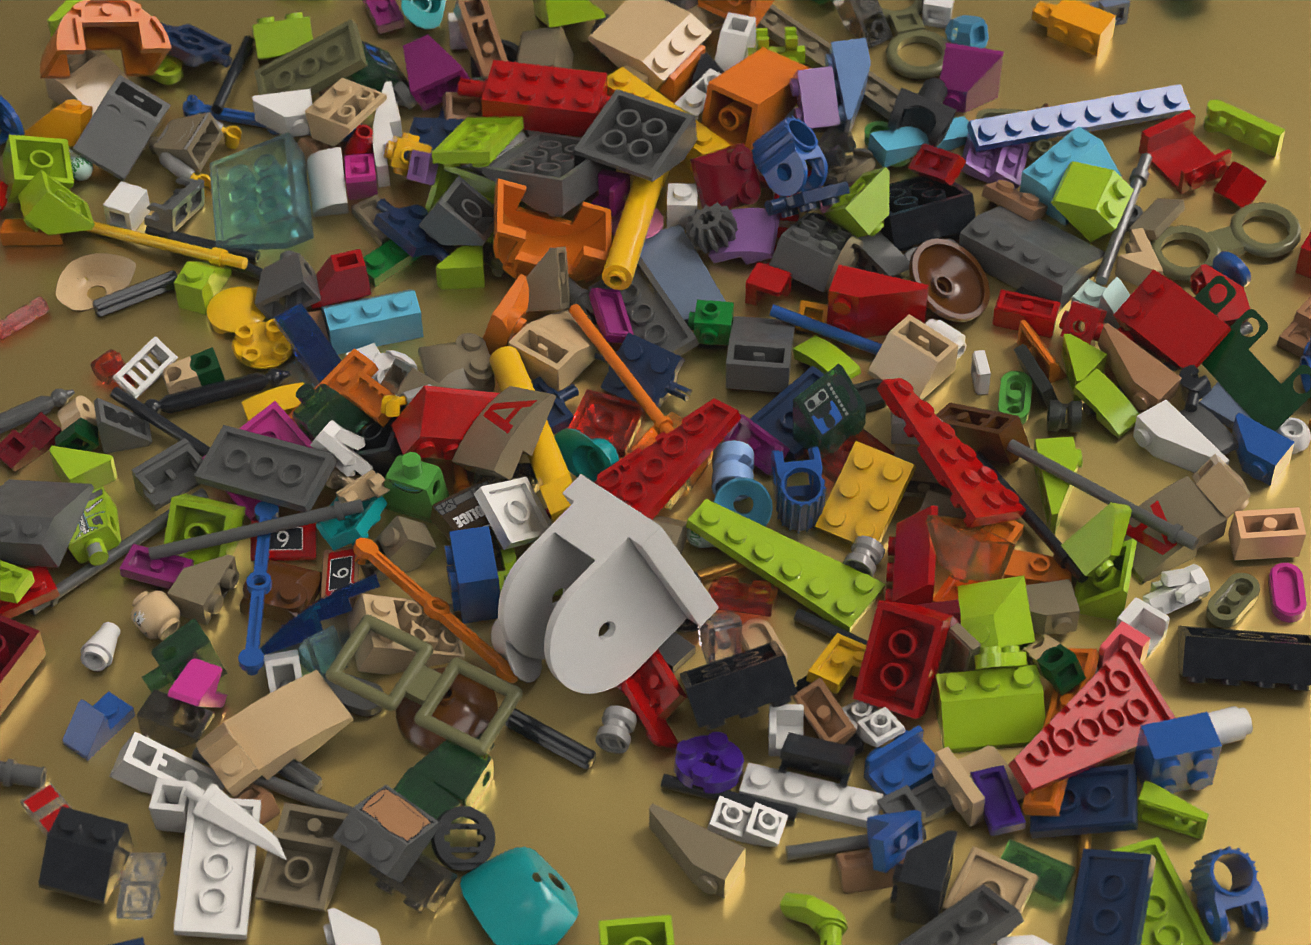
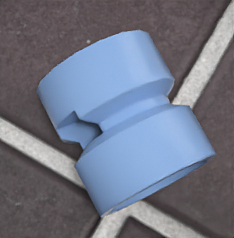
(731, 461)

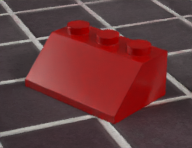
(438, 420)
(914, 561)
(902, 657)

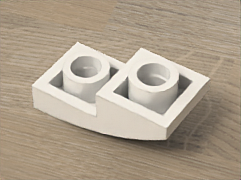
(873, 724)
(745, 824)

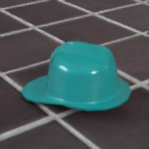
(424, 13)
(585, 454)

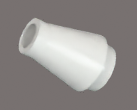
(100, 648)

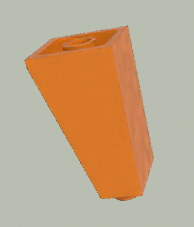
(750, 97)

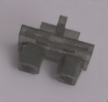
(835, 145)

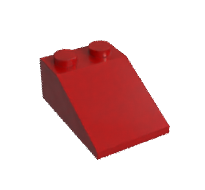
(873, 302)
(1171, 322)

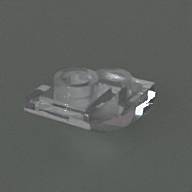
(140, 886)

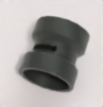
(1057, 414)

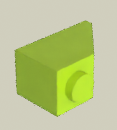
(199, 284)

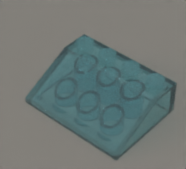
(262, 197)

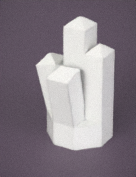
(342, 444)
(1178, 589)

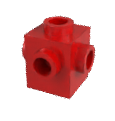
(1090, 315)

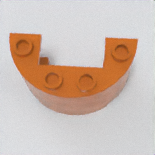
(107, 27)
(526, 235)

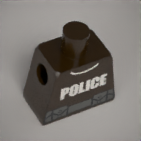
(462, 512)

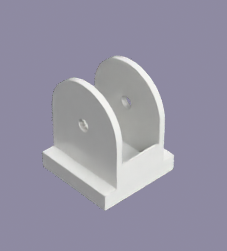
(610, 569)

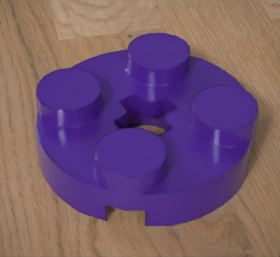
(712, 748)

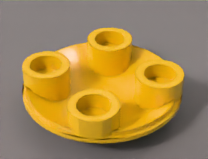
(233, 308)
(261, 345)

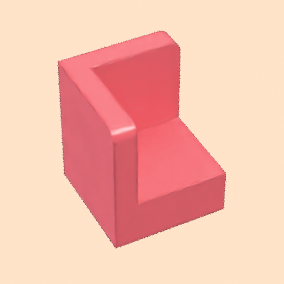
(1123, 632)

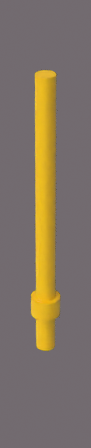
(215, 256)

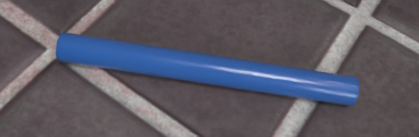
(825, 329)

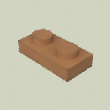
(1020, 203)

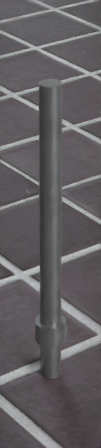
(1138, 180)

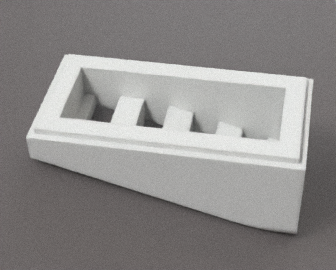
(160, 352)

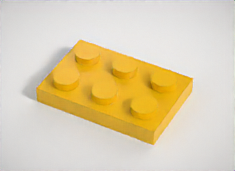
(865, 494)

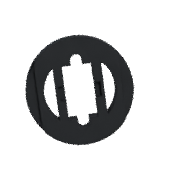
(484, 848)

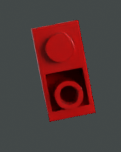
(342, 279)
(1218, 293)

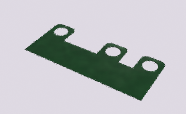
(1243, 374)

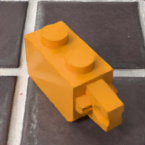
(1076, 24)

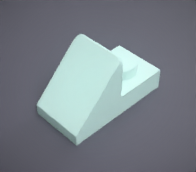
(1103, 298)

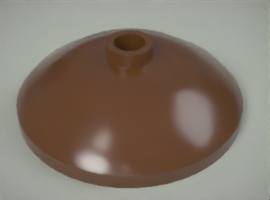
(954, 277)
(466, 709)

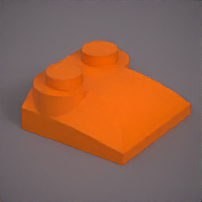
(508, 316)

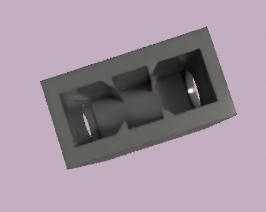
(286, 285)

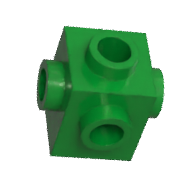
(712, 322)

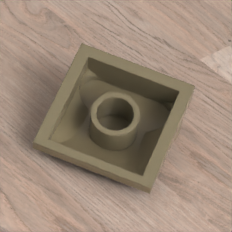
(459, 363)

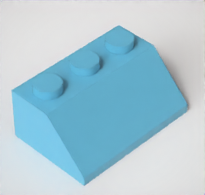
(1047, 171)
(373, 320)

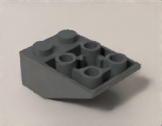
(121, 127)
(810, 249)
(759, 354)

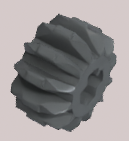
(711, 228)

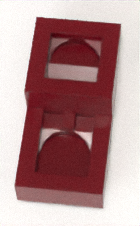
(25, 447)

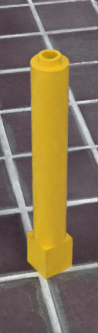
(632, 232)
(547, 458)

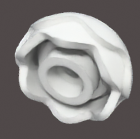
(1296, 431)

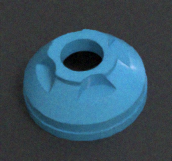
(760, 496)

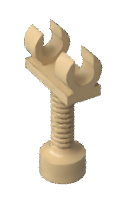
(356, 489)

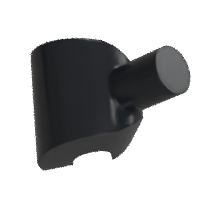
(1193, 387)

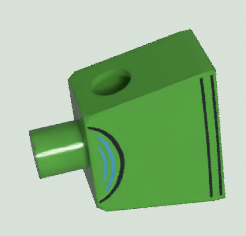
(414, 486)

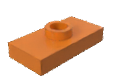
(367, 396)
(1035, 568)

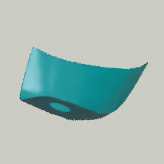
(514, 905)

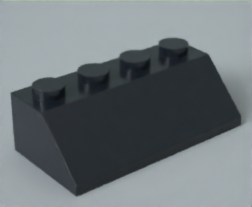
(1244, 656)

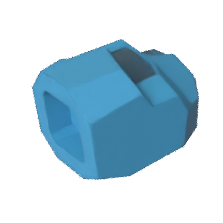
(968, 31)

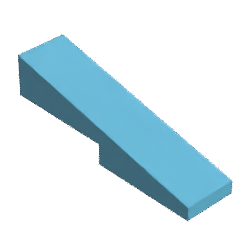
(896, 146)

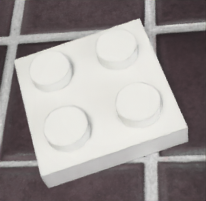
(513, 512)

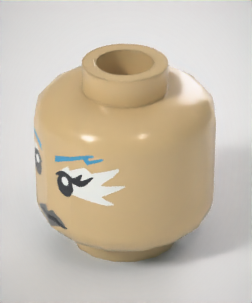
(155, 615)

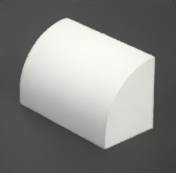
(327, 182)

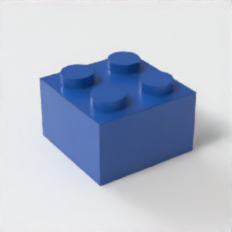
(473, 574)
(1178, 753)

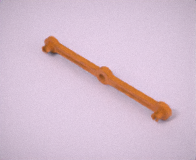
(433, 607)

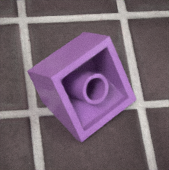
(815, 98)

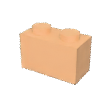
(1267, 533)

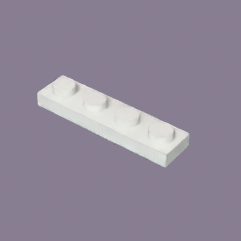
(811, 795)

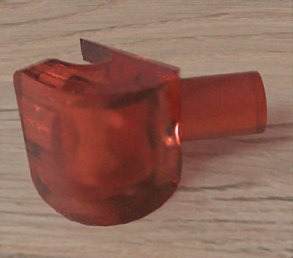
(108, 365)

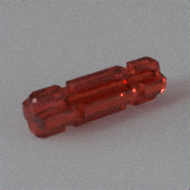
(23, 316)

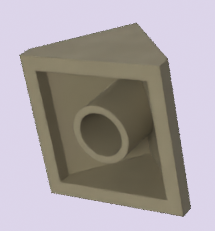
(545, 48)

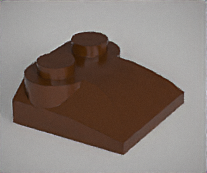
(290, 592)

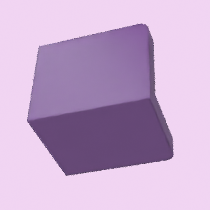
(422, 168)

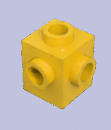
(398, 146)

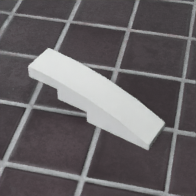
(385, 126)

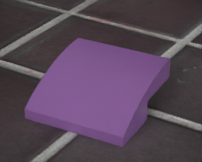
(996, 163)
(754, 237)

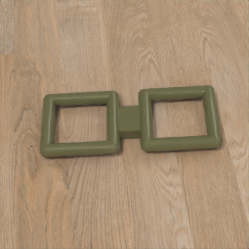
(424, 684)

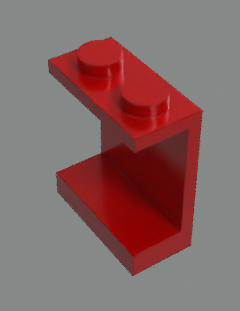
(1181, 155)

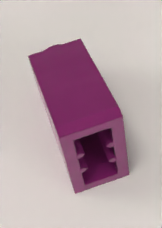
(431, 71)

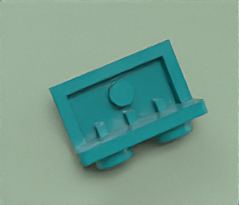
(354, 526)

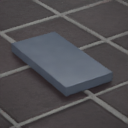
(679, 270)

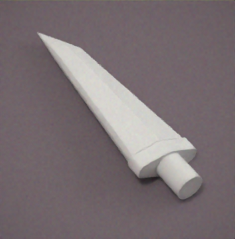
(224, 812)

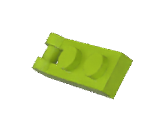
(1243, 127)

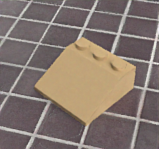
(650, 37)

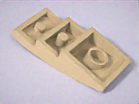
(288, 724)

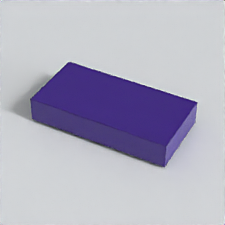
(1001, 805)

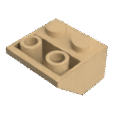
(341, 110)
(915, 355)

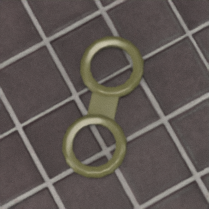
(910, 29)
(1230, 238)

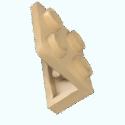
(956, 779)

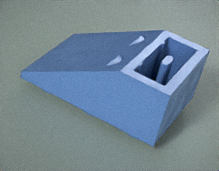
(850, 70)

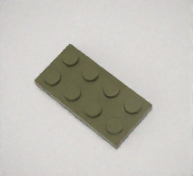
(315, 63)

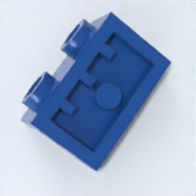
(900, 763)

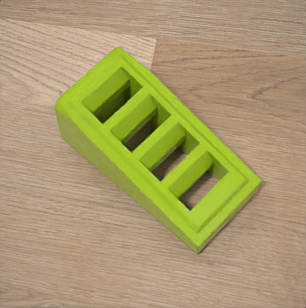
(1170, 812)

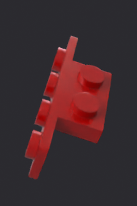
(654, 698)

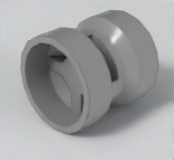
(866, 553)
(616, 728)

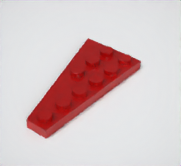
(653, 475)

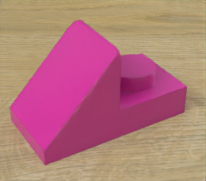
(360, 176)
(198, 685)

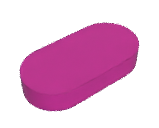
(1287, 592)

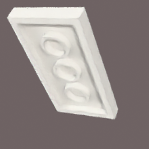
(215, 878)

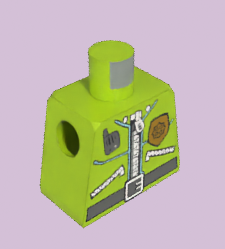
(97, 530)

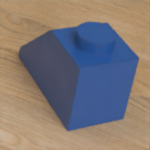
(1261, 450)

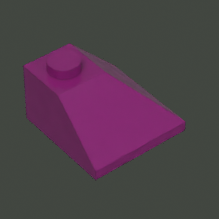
(970, 76)

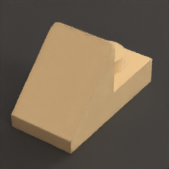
(1138, 260)
(227, 758)

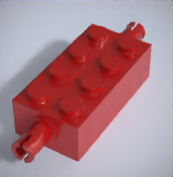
(546, 96)

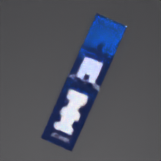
(308, 342)
(309, 620)

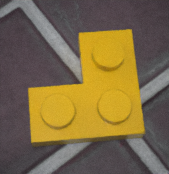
(837, 662)

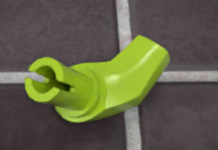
(819, 915)

